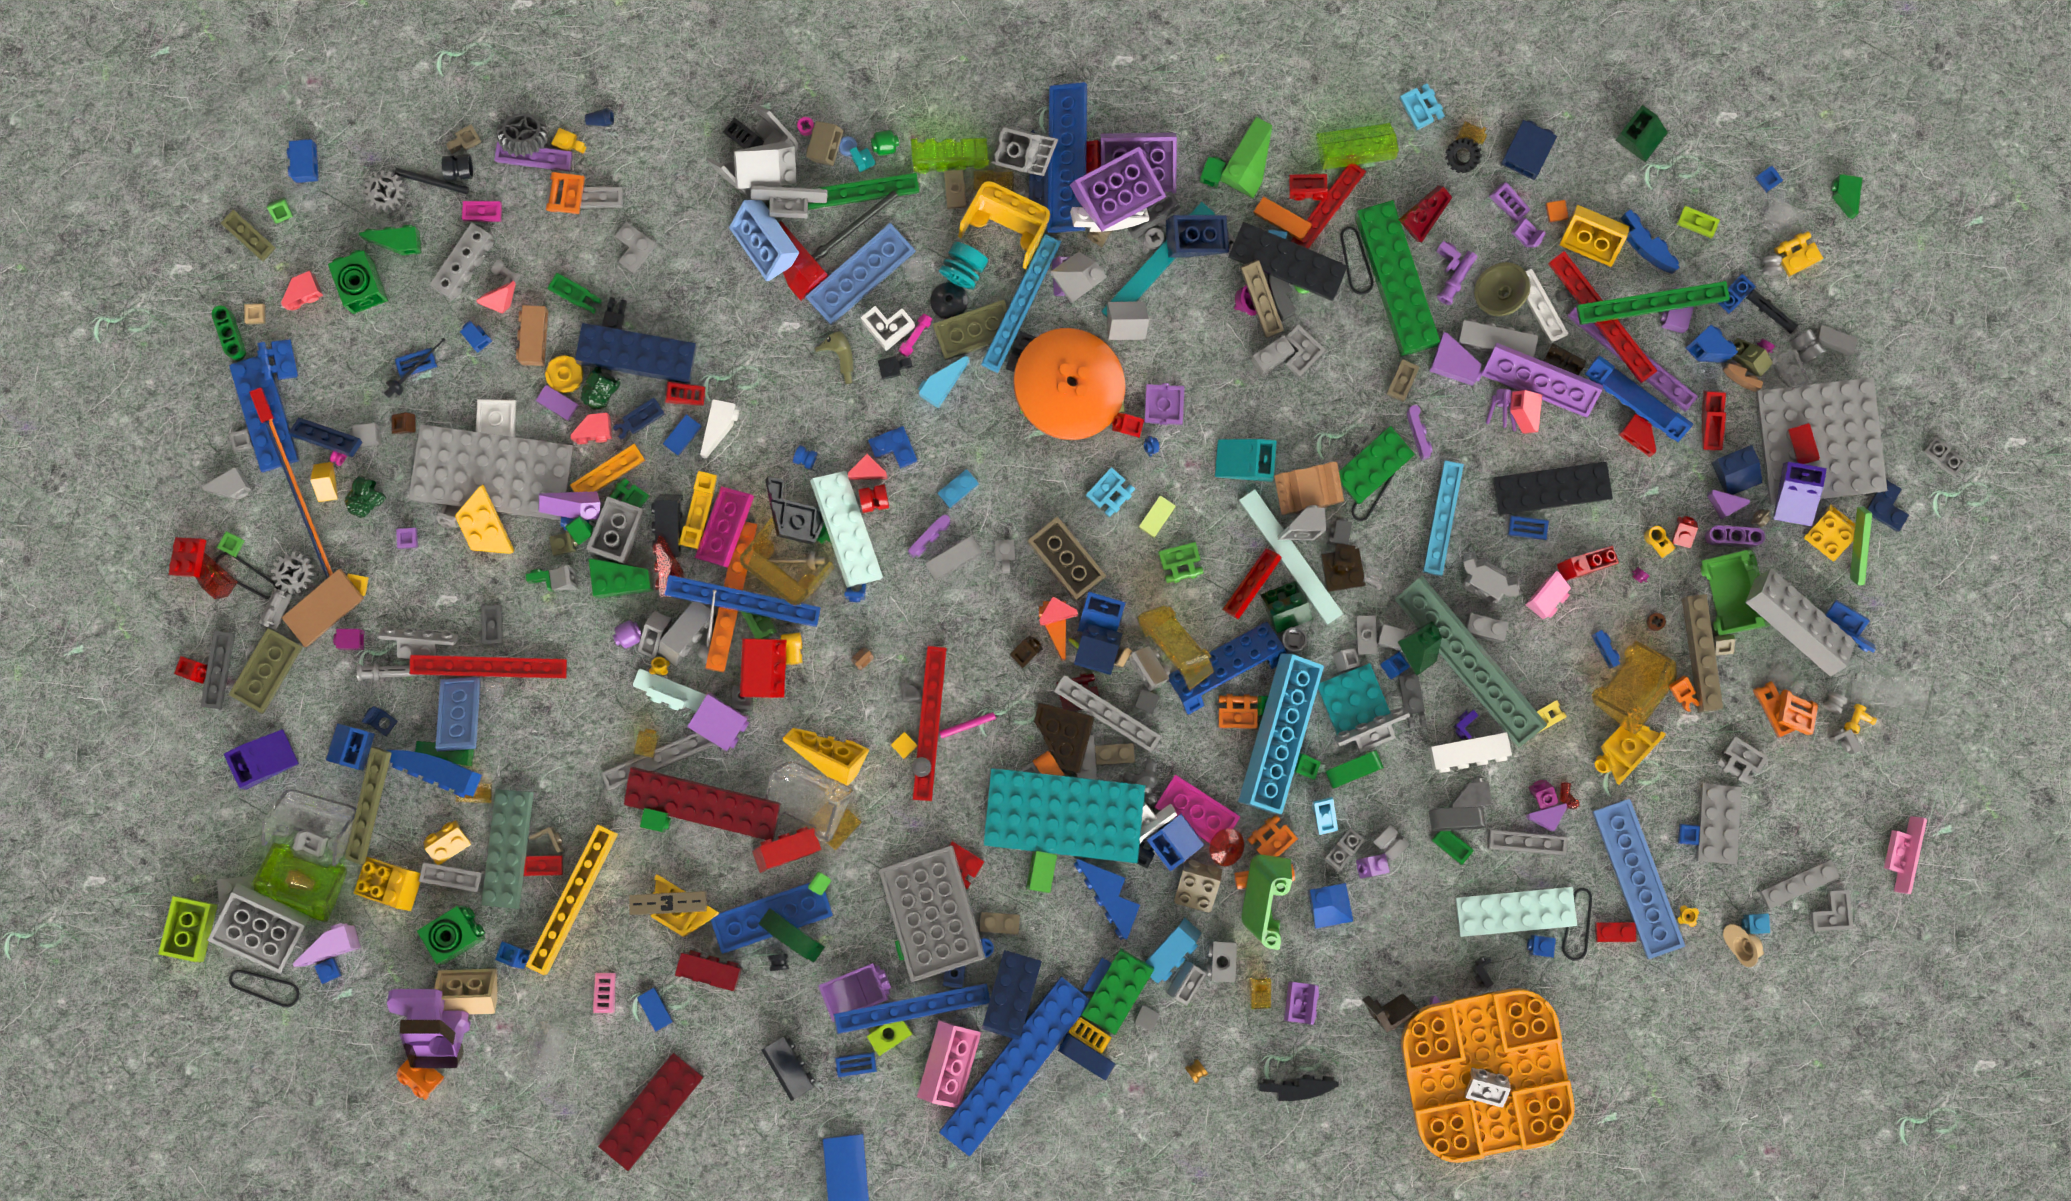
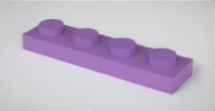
(545, 159)

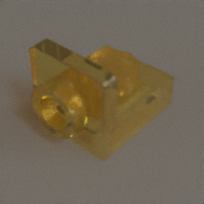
(1471, 131)
(646, 743)

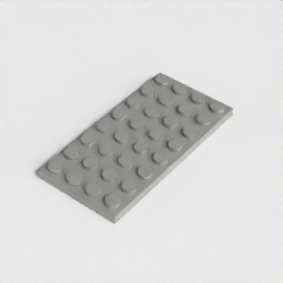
(512, 469)

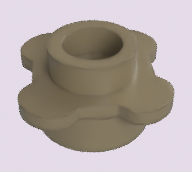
(1761, 517)

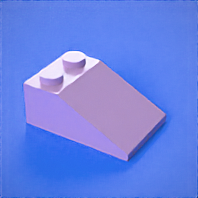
(330, 944)

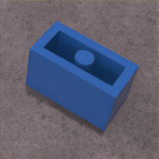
(303, 161)

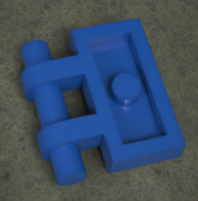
(283, 360)

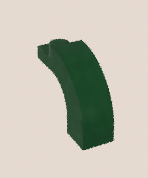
(791, 935)

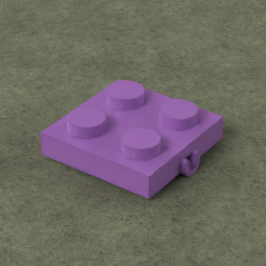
(1164, 404)

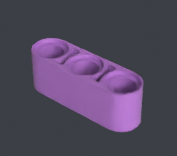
(1743, 533)

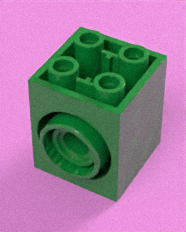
(357, 281)
(464, 934)

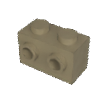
(824, 143)

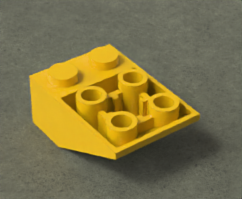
(388, 884)

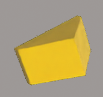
(324, 481)

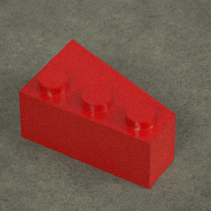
(786, 849)

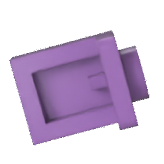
(1528, 234)
(1450, 253)
(1372, 866)

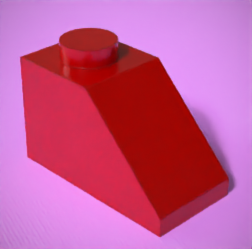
(1639, 434)

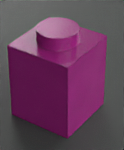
(349, 639)

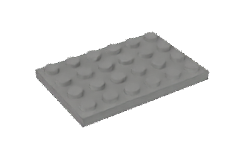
(932, 914)

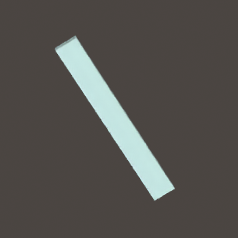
(1291, 557)

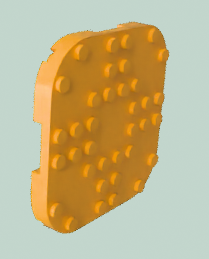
(1504, 1034)

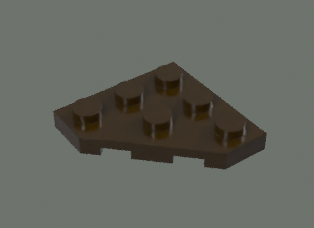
(1065, 734)

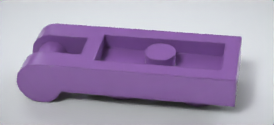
(1419, 432)

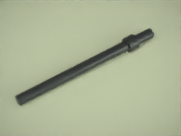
(822, 251)

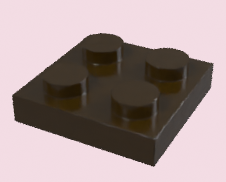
(1340, 580)

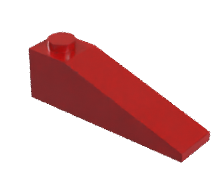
(805, 272)

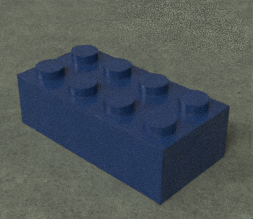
(1011, 995)

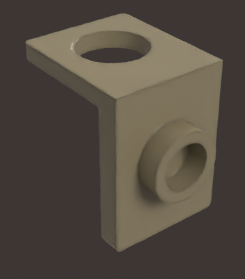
(555, 837)

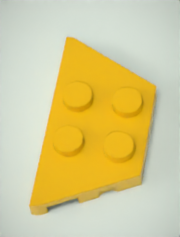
(482, 524)
(1626, 750)
(680, 922)

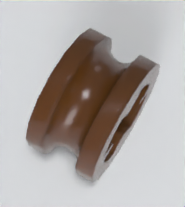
(1654, 627)

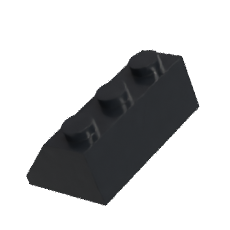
(789, 1067)

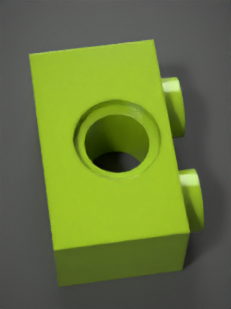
(882, 1044)

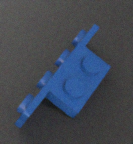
(1851, 623)

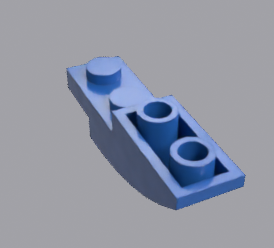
(1654, 250)

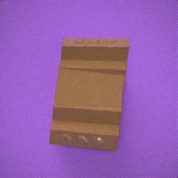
(1309, 486)

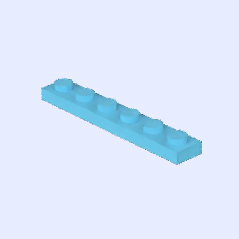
(1443, 518)

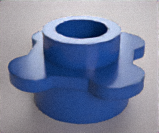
(1151, 445)

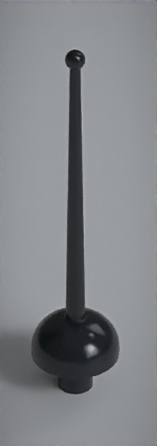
(395, 386)

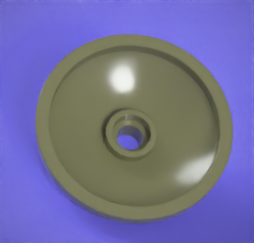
(1496, 282)

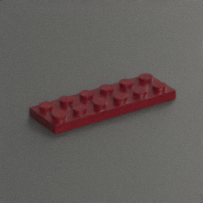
(651, 1111)

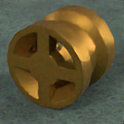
(1196, 1071)

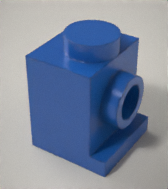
(475, 336)

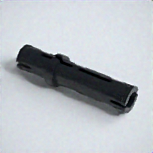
(1765, 306)

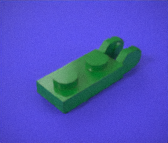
(572, 292)

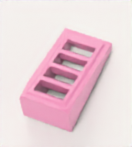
(611, 1009)

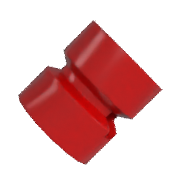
(868, 503)

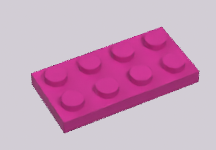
(724, 526)
(1199, 809)

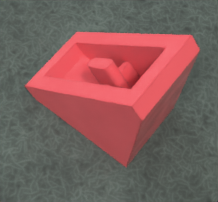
(499, 298)
(867, 470)
(1056, 612)

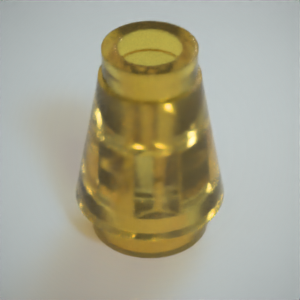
(299, 880)

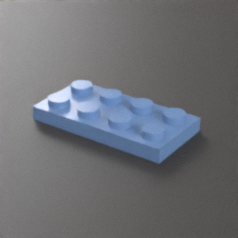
(458, 714)

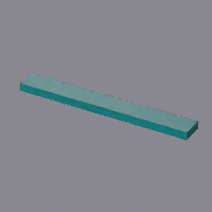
(1151, 269)

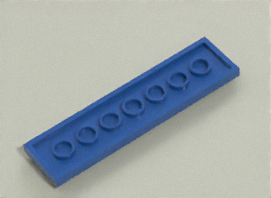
(1068, 160)

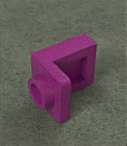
(1544, 793)

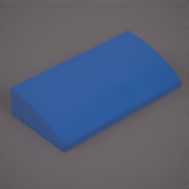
(846, 1168)

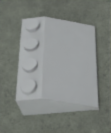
(258, 928)

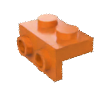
(420, 1080)

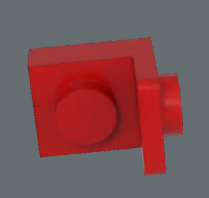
(1127, 424)
(191, 670)

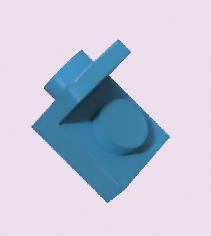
(1756, 923)

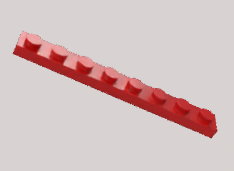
(1611, 329)
(488, 666)
(930, 719)

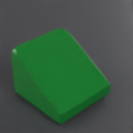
(579, 530)

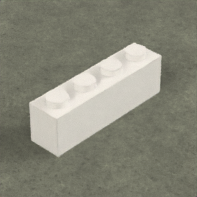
(1470, 751)

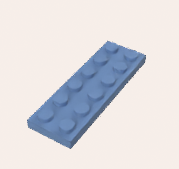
(860, 274)

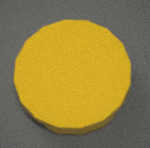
(564, 374)

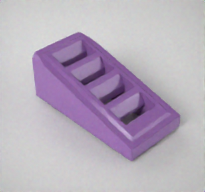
(1513, 198)

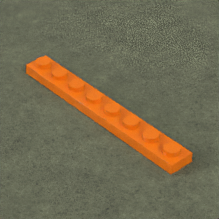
(727, 617)

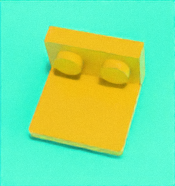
(1832, 533)

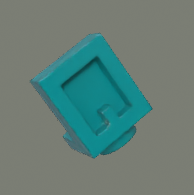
(862, 159)

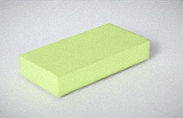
(1157, 516)

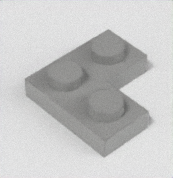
(638, 247)
(1308, 351)
(1839, 915)

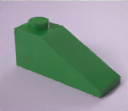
(459, 757)

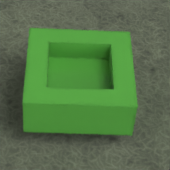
(231, 544)

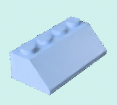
(763, 239)

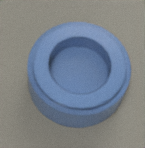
(846, 145)

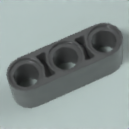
(1457, 819)

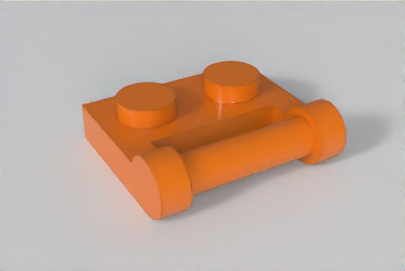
(571, 193)
(1795, 717)

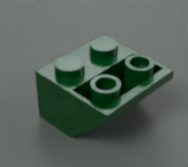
(1642, 133)
(1286, 606)

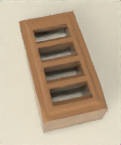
(862, 658)

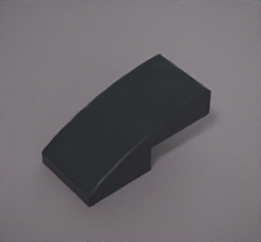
(1020, 344)

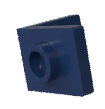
(373, 717)

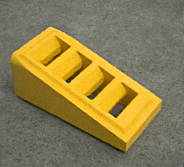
(1104, 1043)

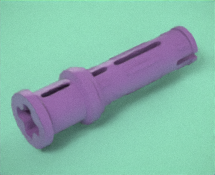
(1453, 285)

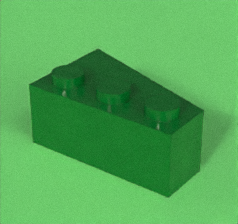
(616, 579)

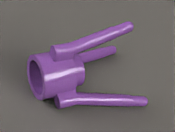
(1503, 399)

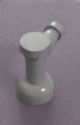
(498, 268)

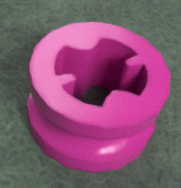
(807, 132)
(338, 458)

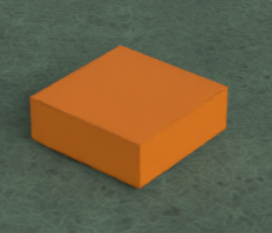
(1557, 211)

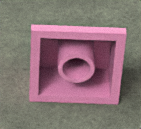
(1549, 595)

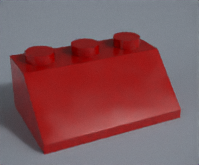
(763, 668)

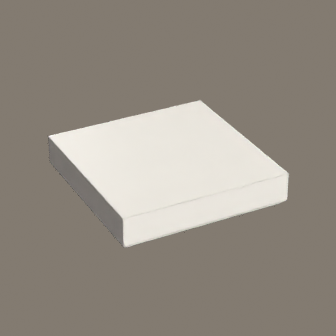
(496, 417)

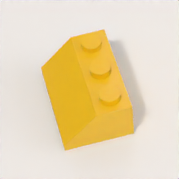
(1594, 235)

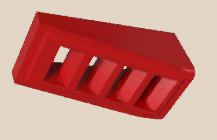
(685, 387)

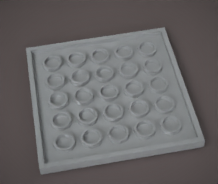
(1843, 427)

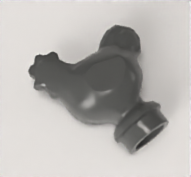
(1146, 778)

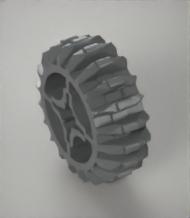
(522, 134)

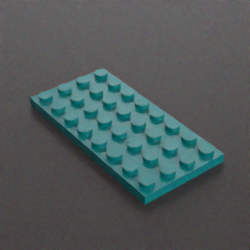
(1064, 815)

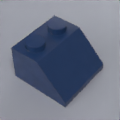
(1738, 470)
(1098, 648)

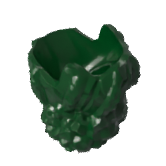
(598, 389)
(363, 497)

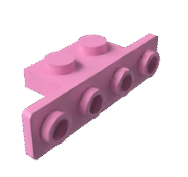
(1904, 853)

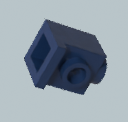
(957, 981)

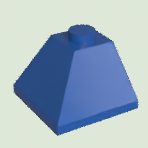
(1330, 905)

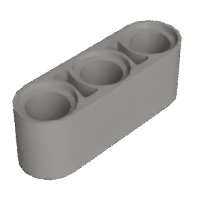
(953, 558)

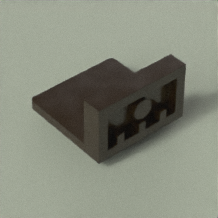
(1392, 1013)

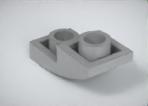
(1944, 457)
(1344, 849)

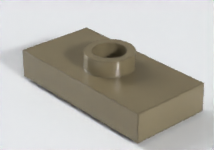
(955, 189)

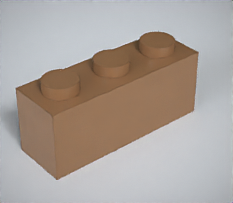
(532, 335)

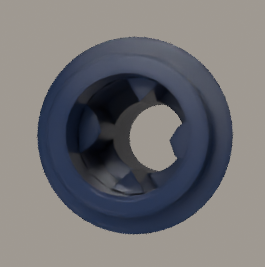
(600, 118)

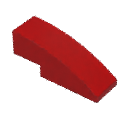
(1713, 419)

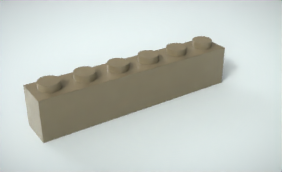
(1702, 653)

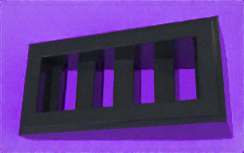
(753, 141)

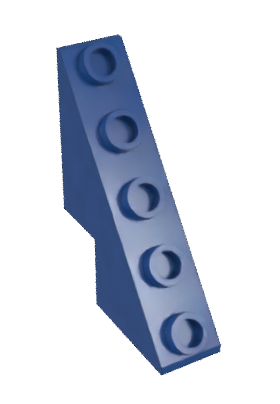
(1108, 887)

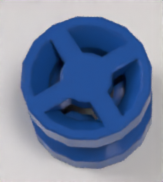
(988, 947)

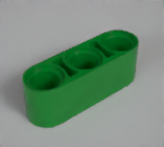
(234, 339)
(1354, 769)

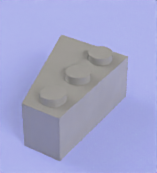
(684, 633)

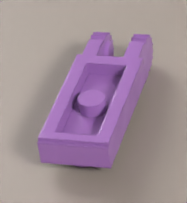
(930, 535)

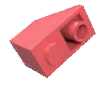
(301, 290)
(1526, 410)
(593, 427)

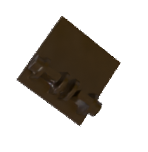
(1564, 359)

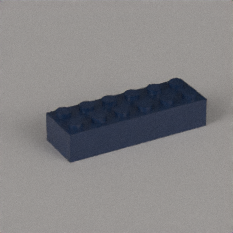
(635, 353)

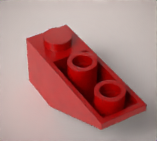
(1587, 563)

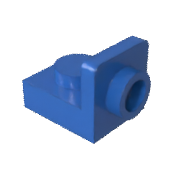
(1541, 946)
(512, 955)

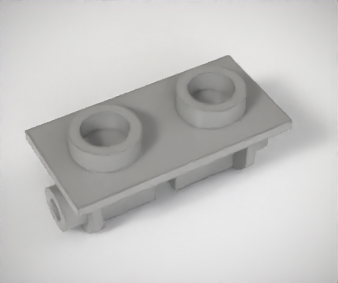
(275, 609)

